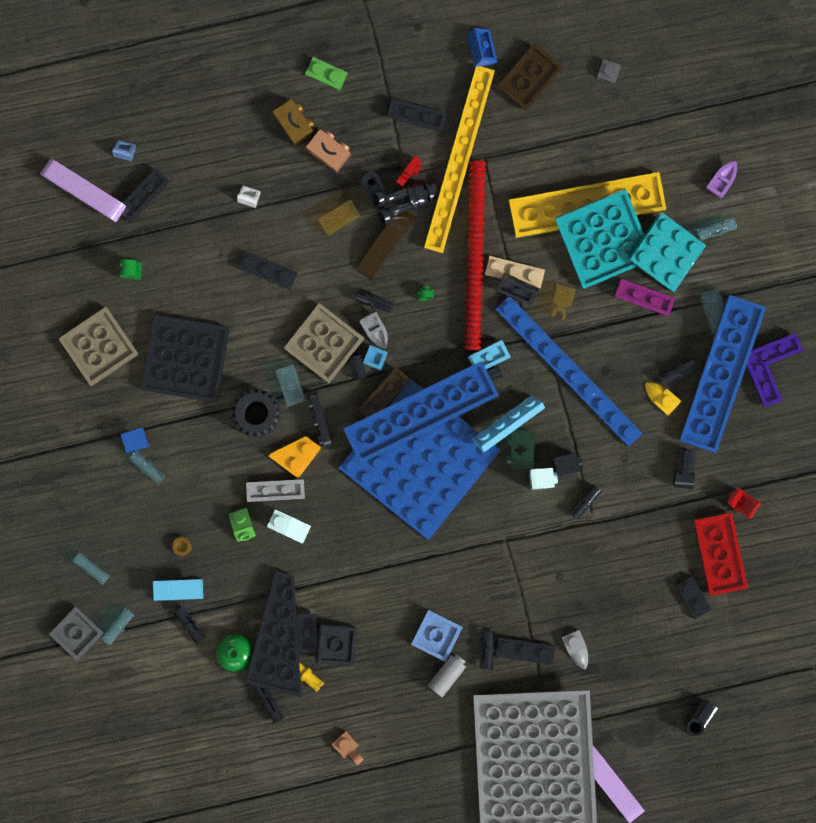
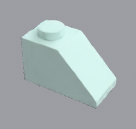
(542, 478)
(289, 526)

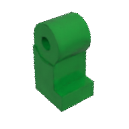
(130, 269)

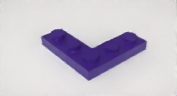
(759, 369)

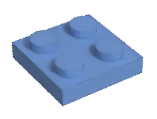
(436, 635)

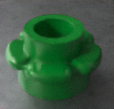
(425, 293)

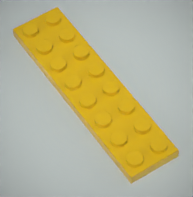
(537, 212)

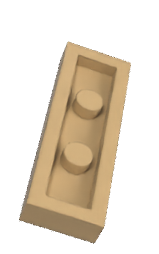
(529, 274)

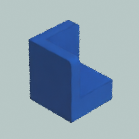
(134, 440)

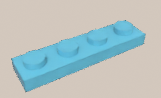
(508, 423)

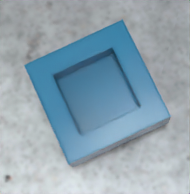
(375, 357)

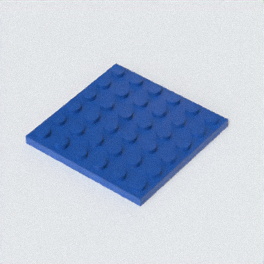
(425, 474)

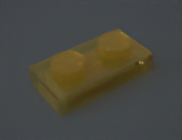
(339, 217)

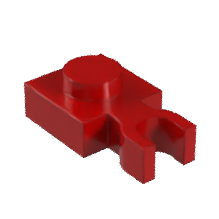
(413, 168)

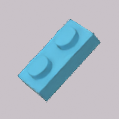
(491, 355)

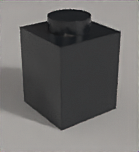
(567, 464)

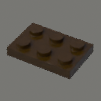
(530, 77)

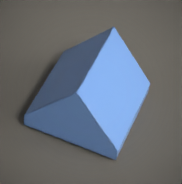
(124, 150)

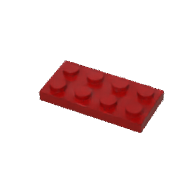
(720, 554)

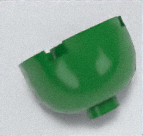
(234, 652)

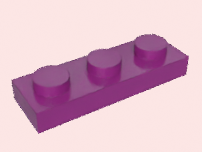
(644, 297)

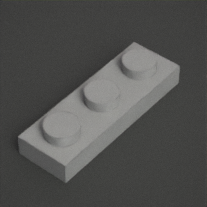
(275, 490)

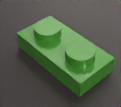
(326, 73)

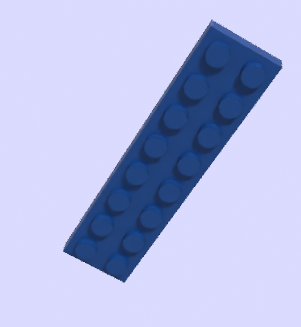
(722, 373)
(421, 412)

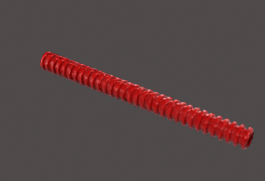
(475, 255)

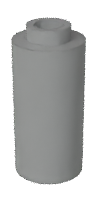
(447, 675)

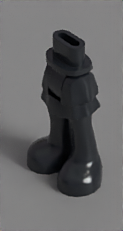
(415, 197)

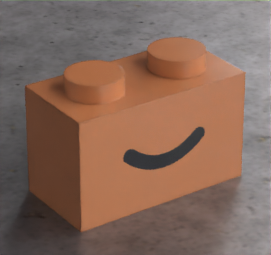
(328, 150)

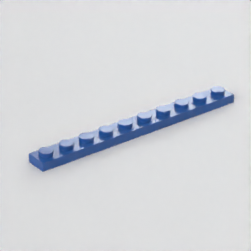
(568, 371)

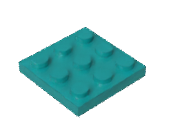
(666, 252)

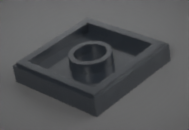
(336, 645)

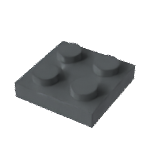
(76, 633)

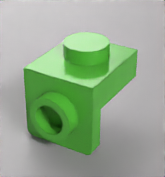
(242, 525)

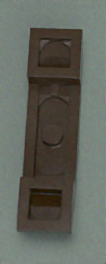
(385, 244)

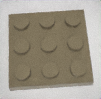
(324, 343)
(98, 346)

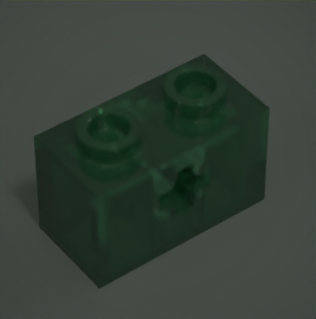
(523, 438)

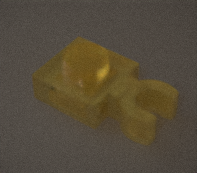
(563, 298)

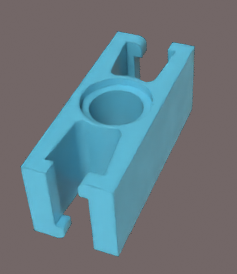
(178, 589)

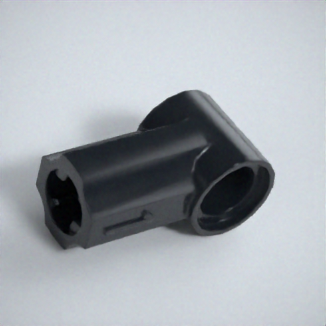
(685, 475)
(701, 717)

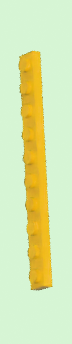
(459, 159)

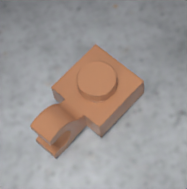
(346, 746)

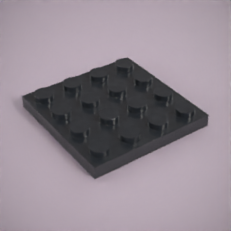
(185, 358)

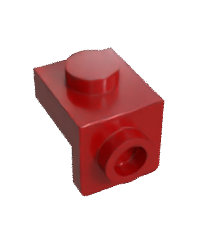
(743, 503)

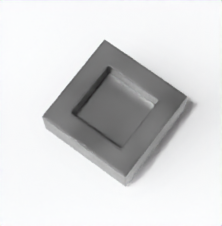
(608, 71)

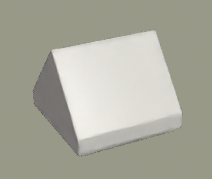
(248, 196)

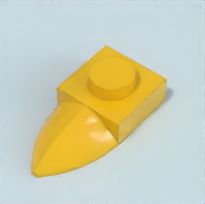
(662, 397)

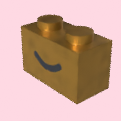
(293, 122)

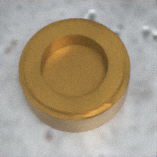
(181, 546)

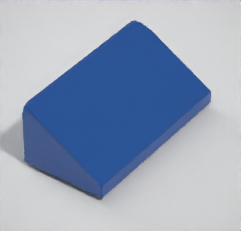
(481, 47)

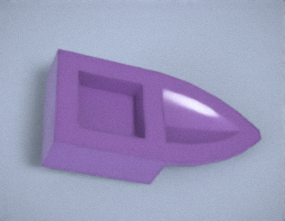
(723, 179)

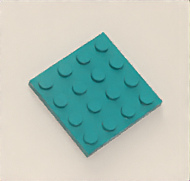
(601, 237)

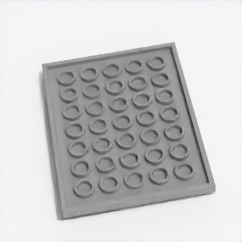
(535, 757)

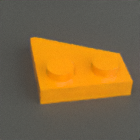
(296, 455)

